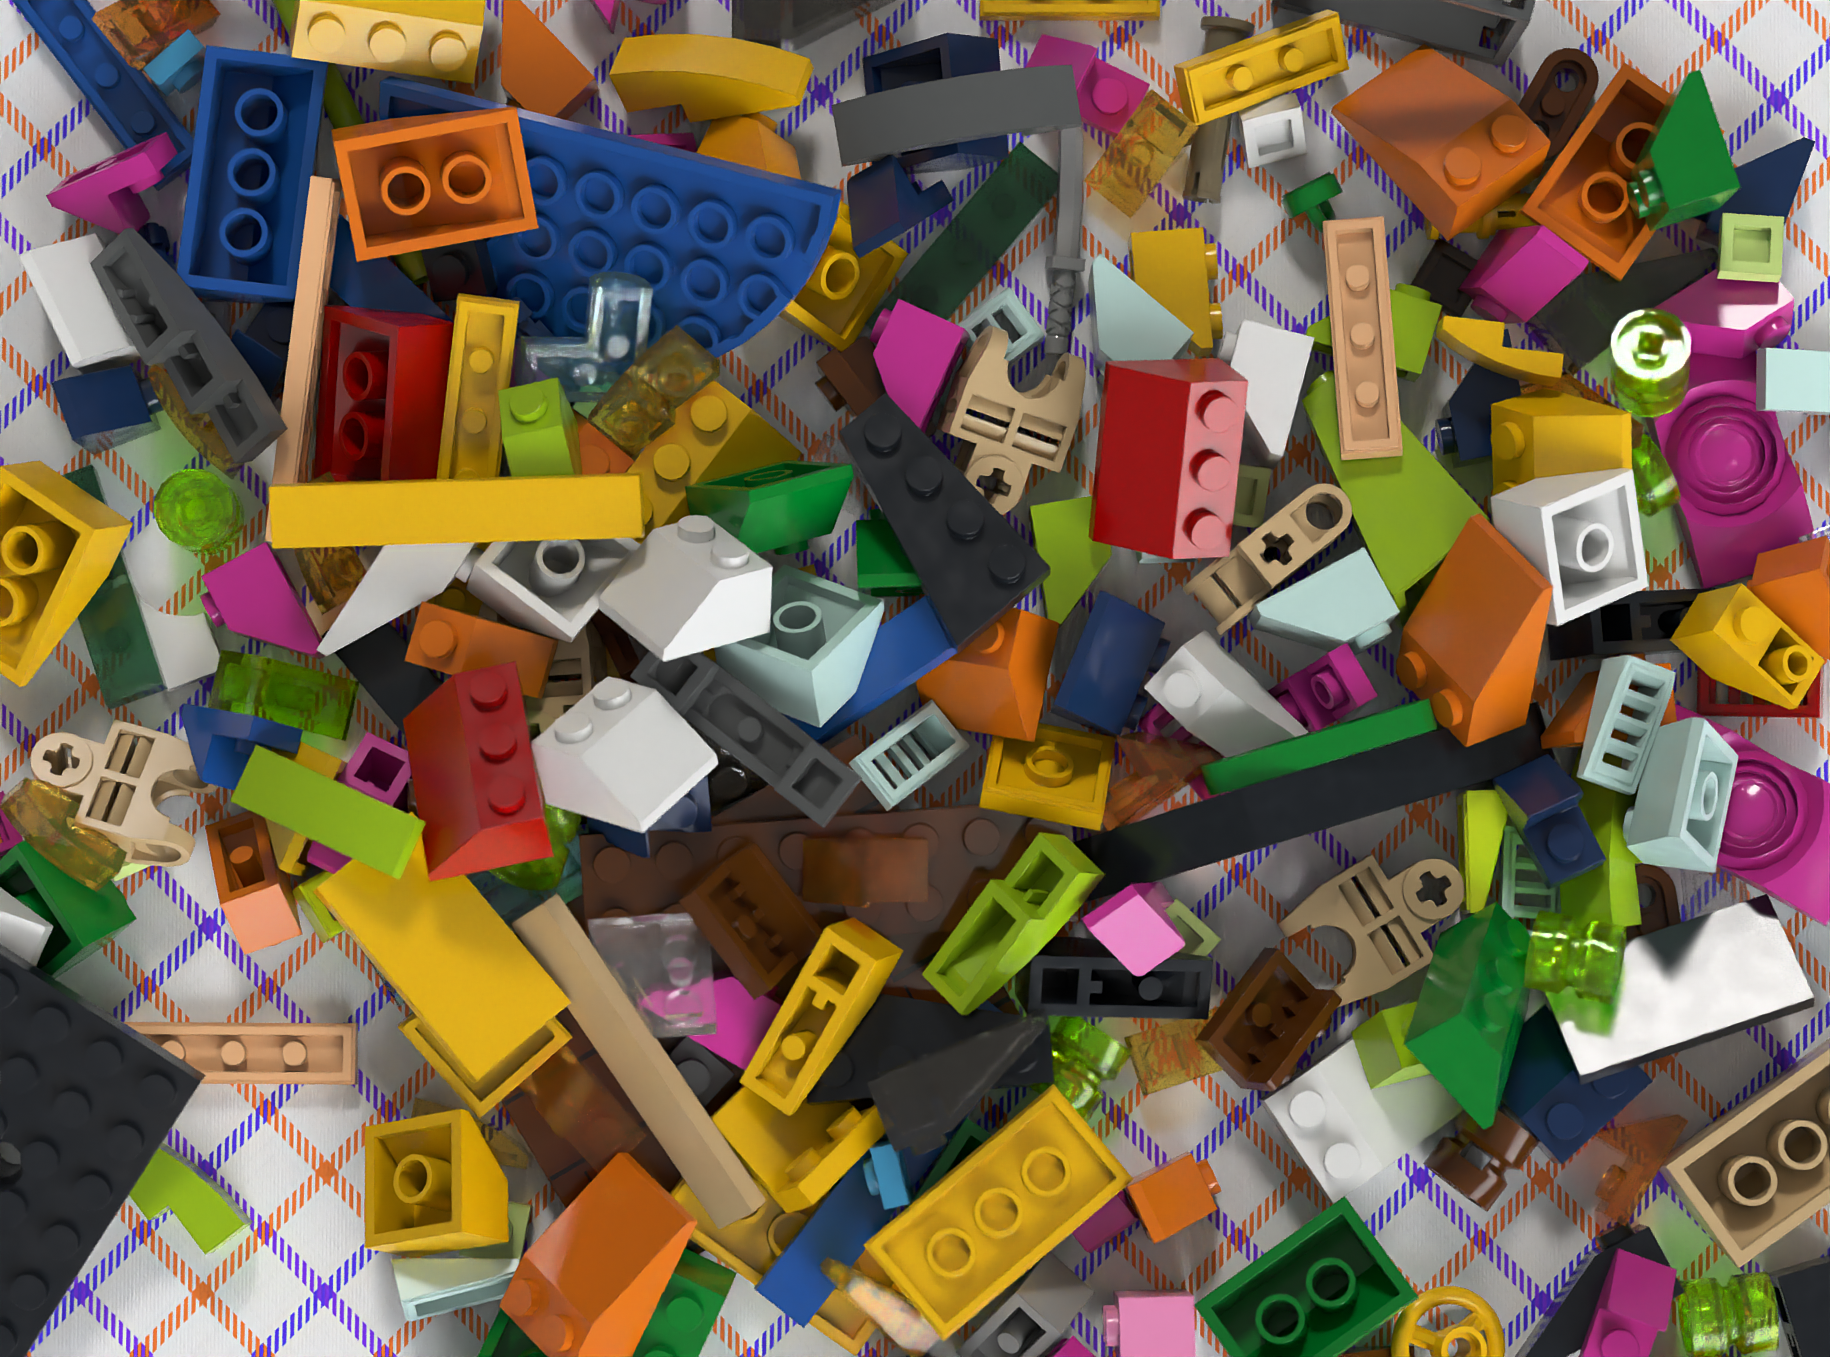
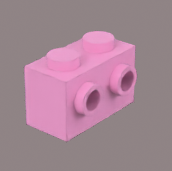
(1150, 1323)

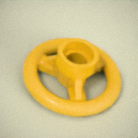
(1466, 1332)

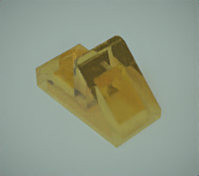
(1142, 153)

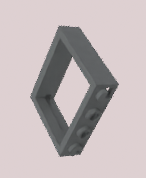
(1440, 24)

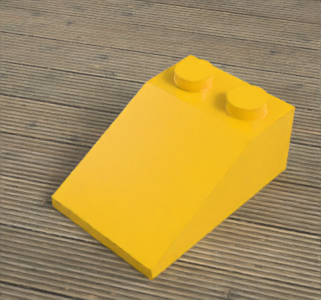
(52, 561)

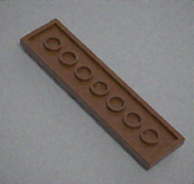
(964, 854)

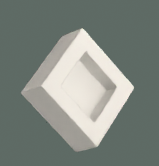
(1272, 130)

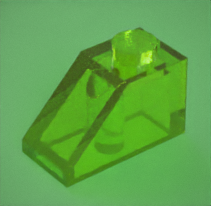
(284, 693)

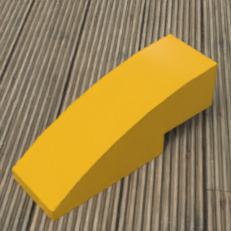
(707, 75)

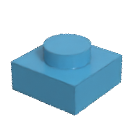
(178, 65)
(888, 1175)

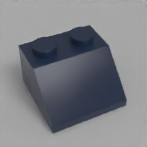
(932, 60)
(1110, 667)
(1547, 1097)

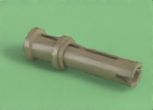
(1211, 140)

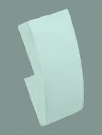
(1793, 381)

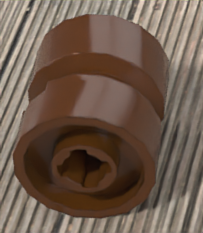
(1502, 1142)

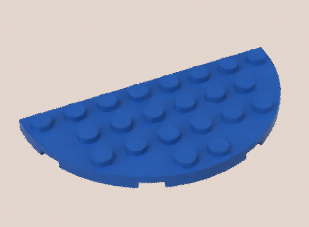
(706, 233)

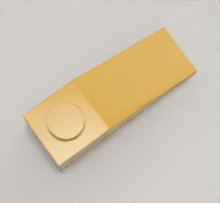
(820, 1012)

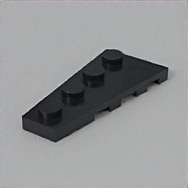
(955, 540)
(907, 1028)

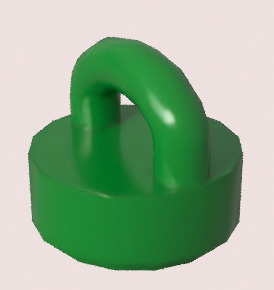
(1313, 200)

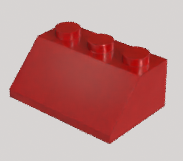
(381, 394)
(1168, 457)
(477, 774)

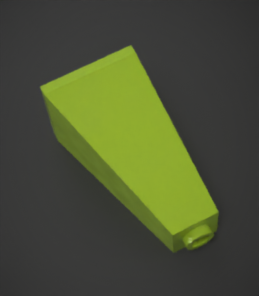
(1401, 505)

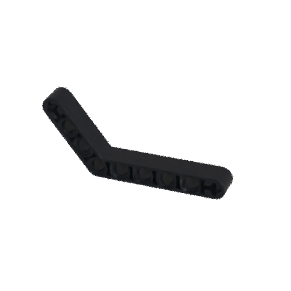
(1305, 803)

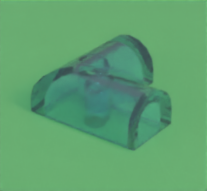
(611, 342)

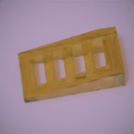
(883, 1307)

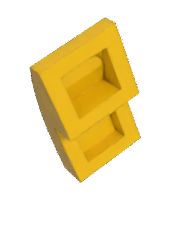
(1483, 342)

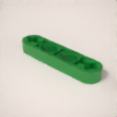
(1318, 747)

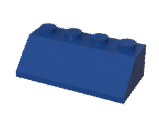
(251, 175)

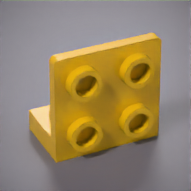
(800, 1153)

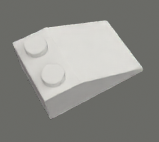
(1345, 1127)

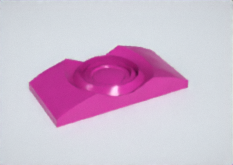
(1730, 471)
(1776, 827)

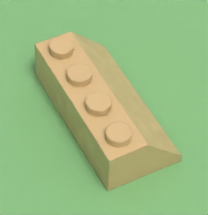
(1760, 1162)

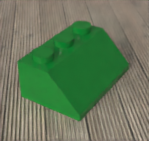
(1473, 1009)
(1309, 1292)

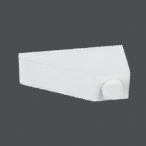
(397, 583)
(1220, 699)

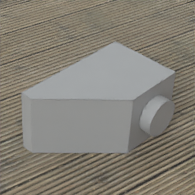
(1030, 1313)

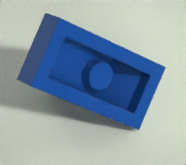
(225, 740)

